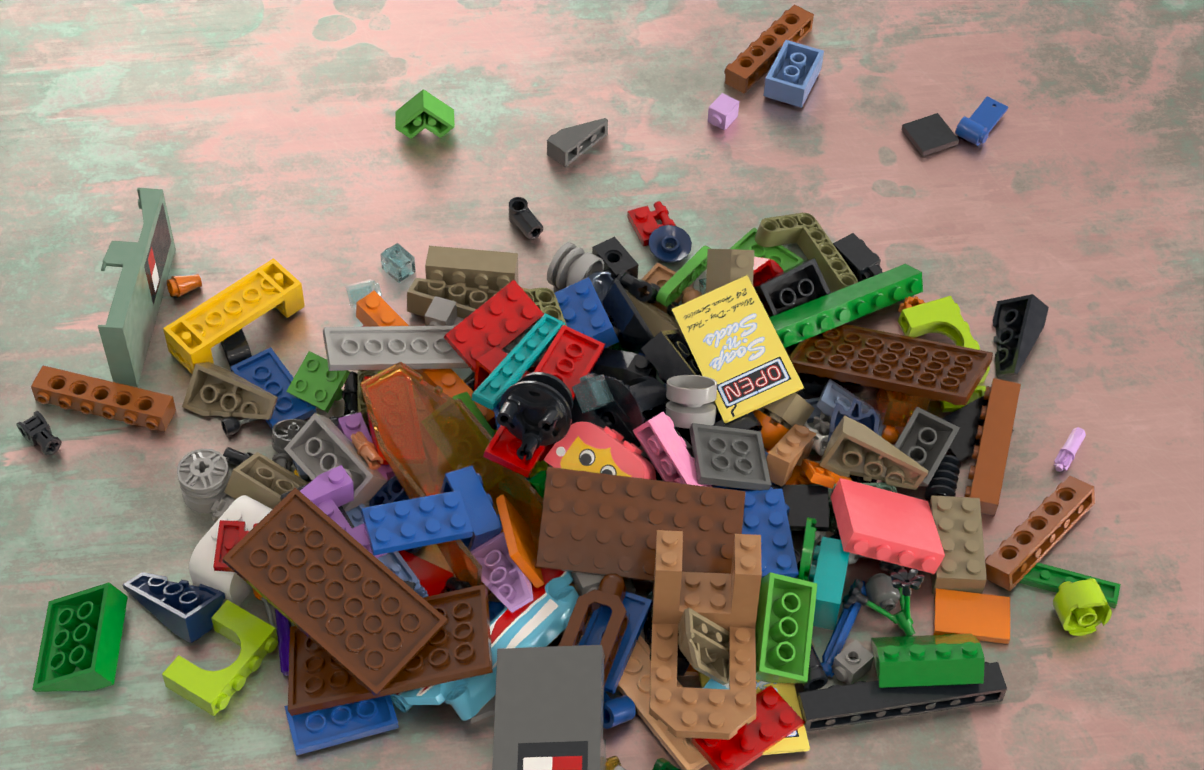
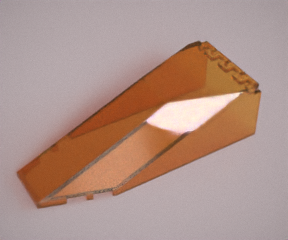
(433, 435)

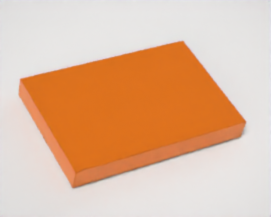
(972, 613)

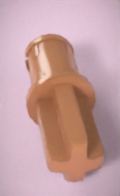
(366, 450)

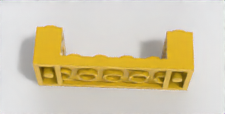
(230, 310)

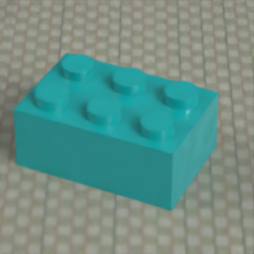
(829, 573)

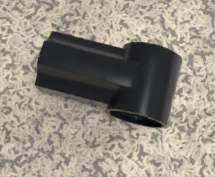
(522, 217)

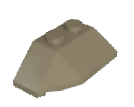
(704, 645)

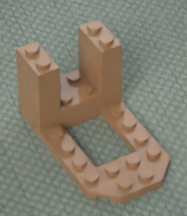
(726, 601)

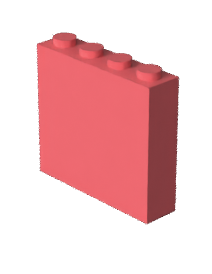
(886, 526)

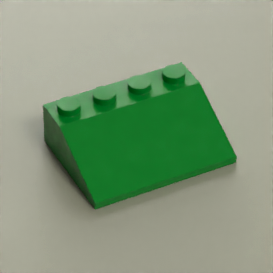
(81, 640)
(928, 660)

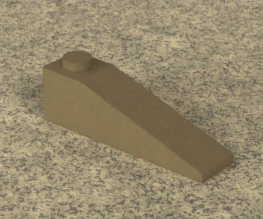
(655, 319)
(225, 394)
(865, 454)

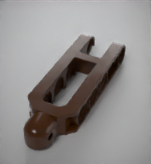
(611, 594)

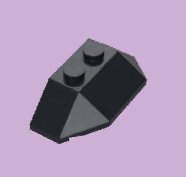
(625, 318)

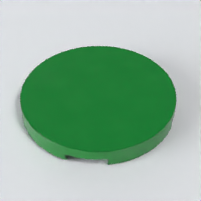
(807, 549)

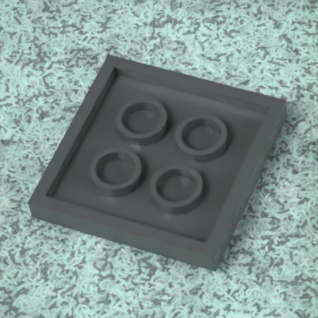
(729, 457)

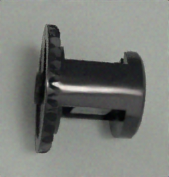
(633, 405)

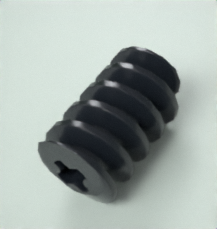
(945, 478)

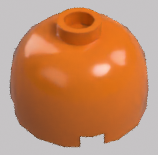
(771, 430)

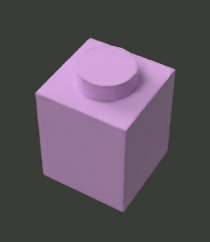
(723, 111)

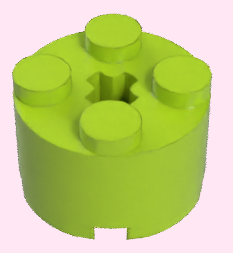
(1081, 606)

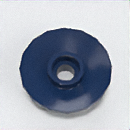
(672, 237)

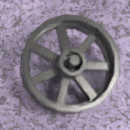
(284, 432)

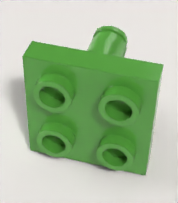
(316, 383)

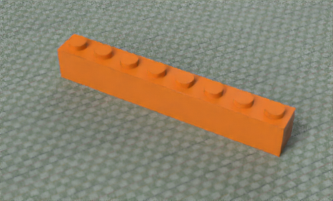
(376, 312)

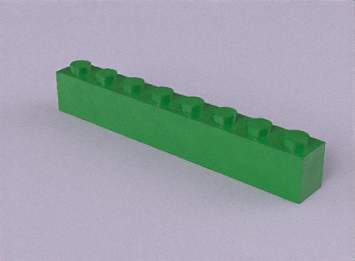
(847, 304)

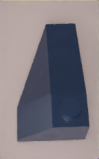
(178, 606)

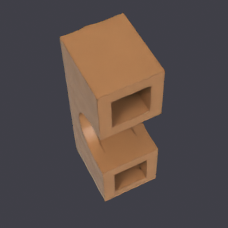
(789, 452)

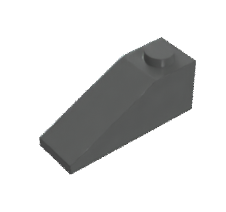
(575, 140)

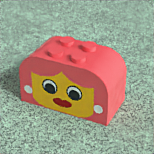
(599, 451)

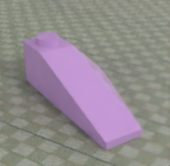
(502, 574)

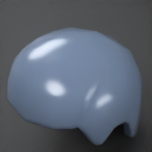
(601, 283)

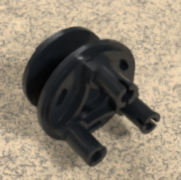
(536, 411)

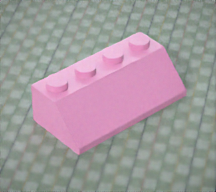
(667, 450)

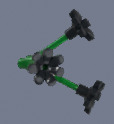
(904, 582)

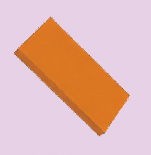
(519, 541)

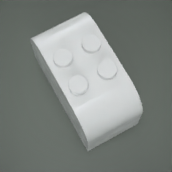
(203, 556)

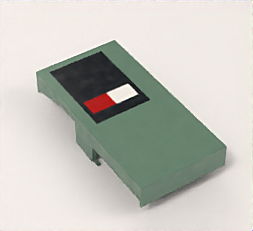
(139, 289)

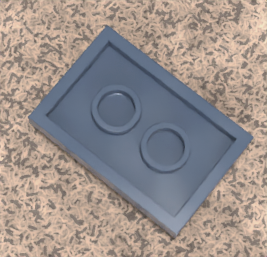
(834, 393)

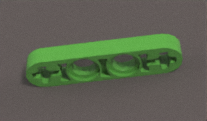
(683, 278)

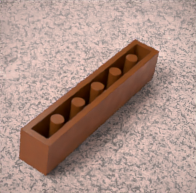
(993, 445)

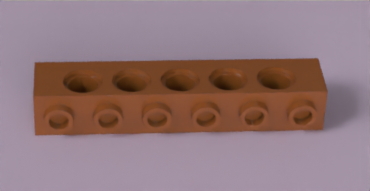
(761, 54)
(103, 398)
(1039, 532)

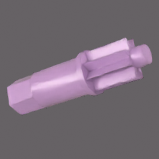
(1069, 449)

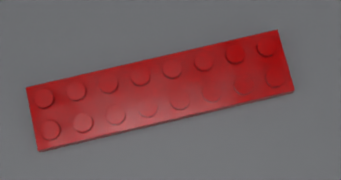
(568, 359)

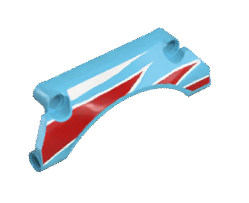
(528, 626)

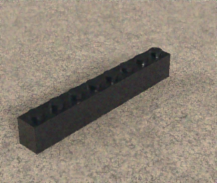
(868, 703)

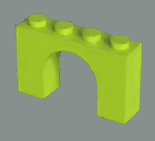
(939, 317)
(214, 688)

